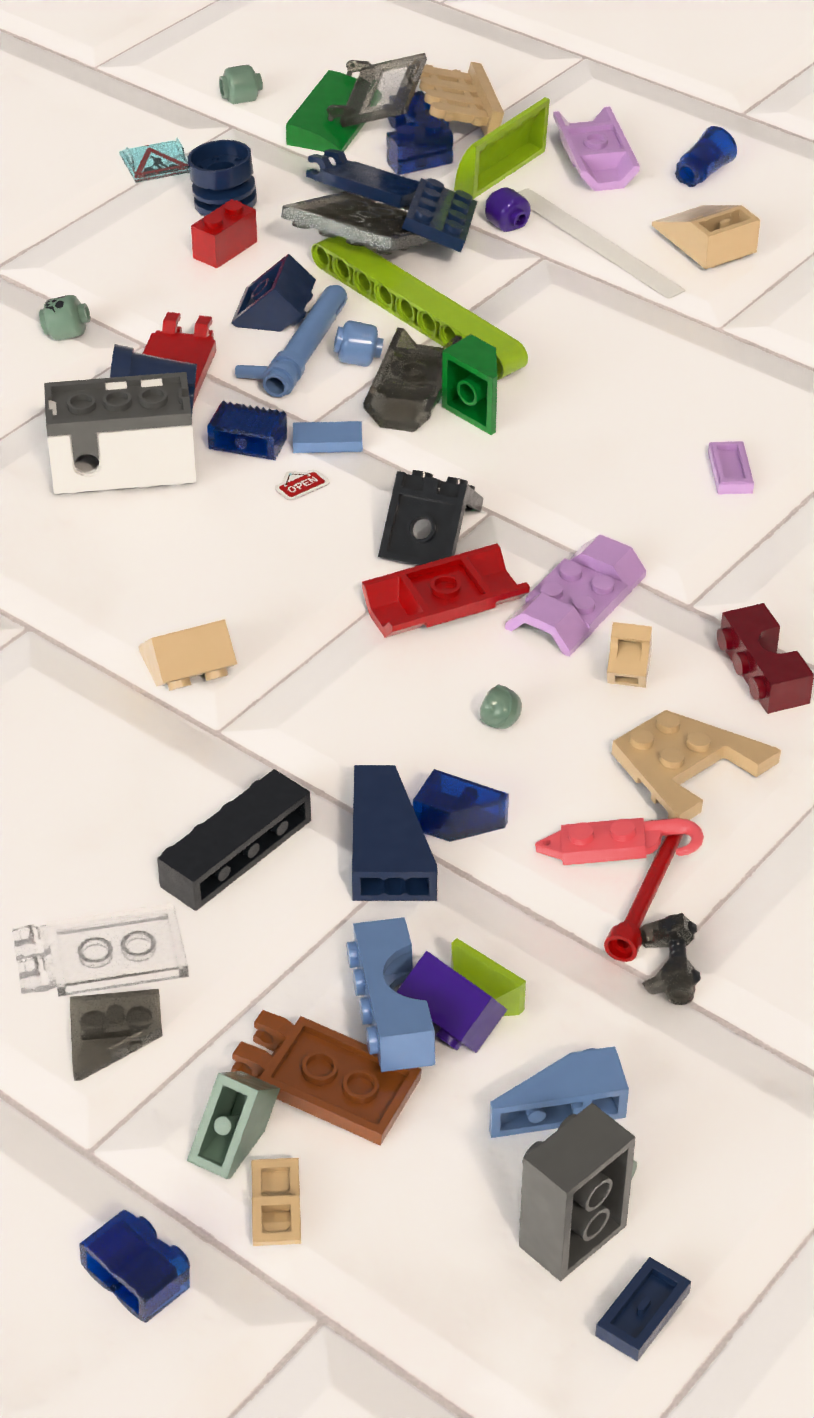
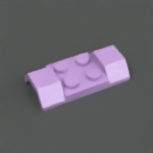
(599, 150)
(581, 592)

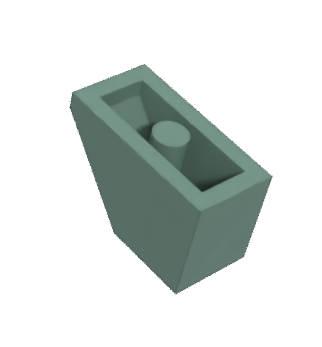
(232, 1122)

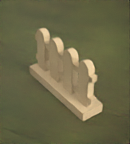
(462, 96)

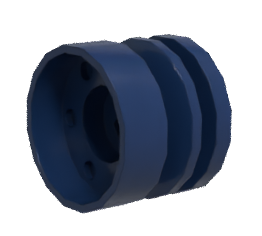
(221, 173)

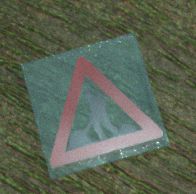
(155, 160)

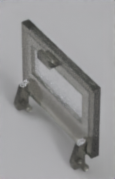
(380, 89)

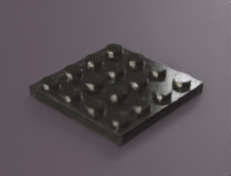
(356, 219)

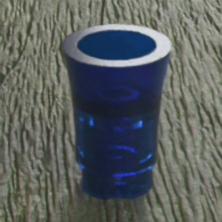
(707, 155)

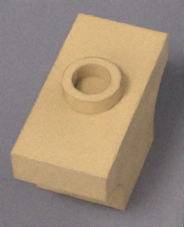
(629, 654)

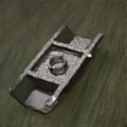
(406, 384)

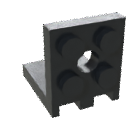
(427, 498)

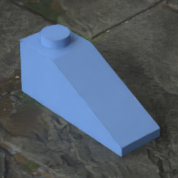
(561, 1091)

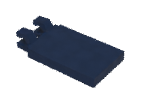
(362, 179)

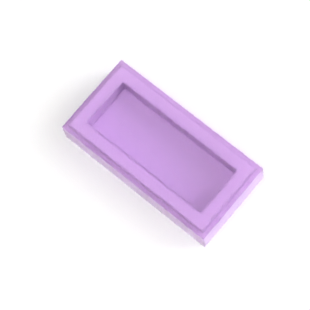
(730, 467)

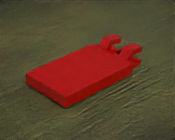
(184, 347)

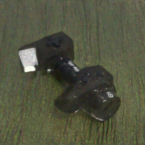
(677, 975)

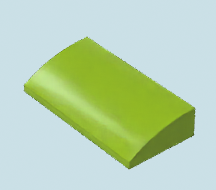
(504, 150)

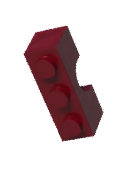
(773, 678)

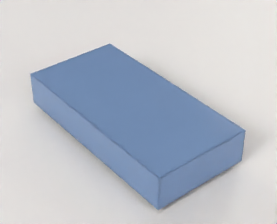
(327, 437)

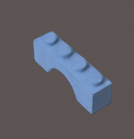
(400, 1025)

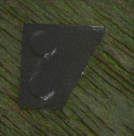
(112, 1027)

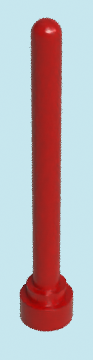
(625, 938)

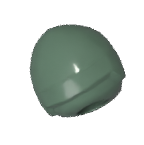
(500, 707)

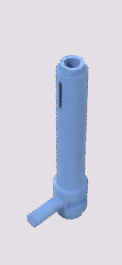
(289, 364)

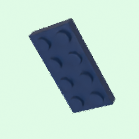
(440, 214)

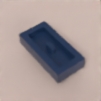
(643, 1308)

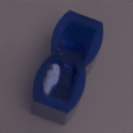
(135, 1265)

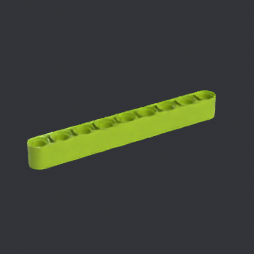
(413, 300)

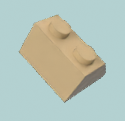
(189, 653)

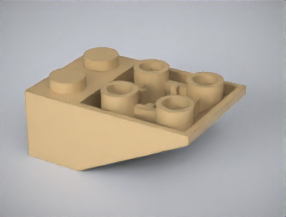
(712, 233)

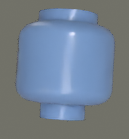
(357, 343)

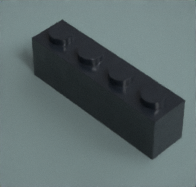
(234, 839)

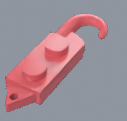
(616, 839)

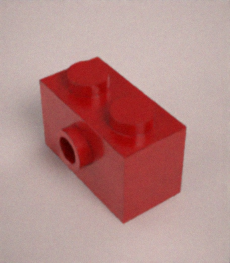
(224, 233)

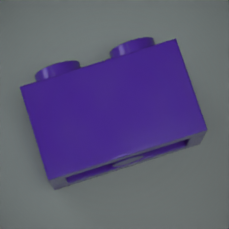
(454, 1003)

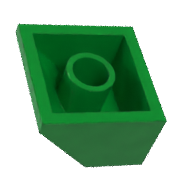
(471, 382)

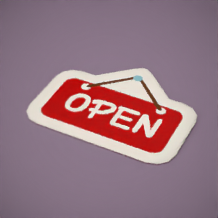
(297, 484)

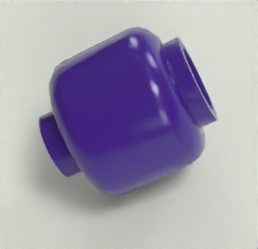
(507, 209)

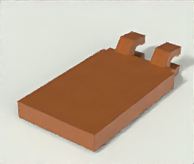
(327, 1075)

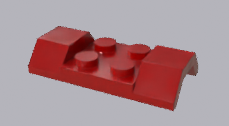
(441, 591)

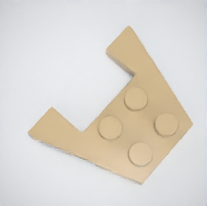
(676, 748)

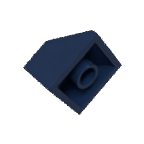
(276, 297)

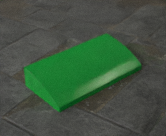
(310, 123)

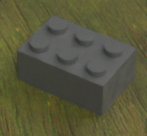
(575, 1190)

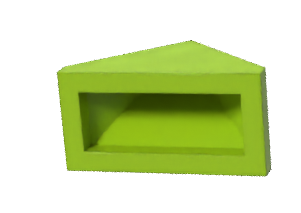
(489, 976)

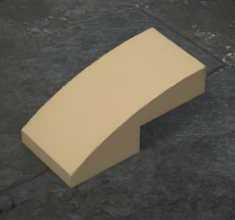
(276, 1202)

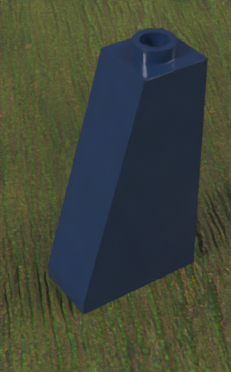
(388, 843)

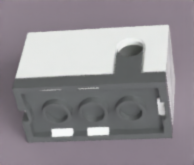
(120, 432)

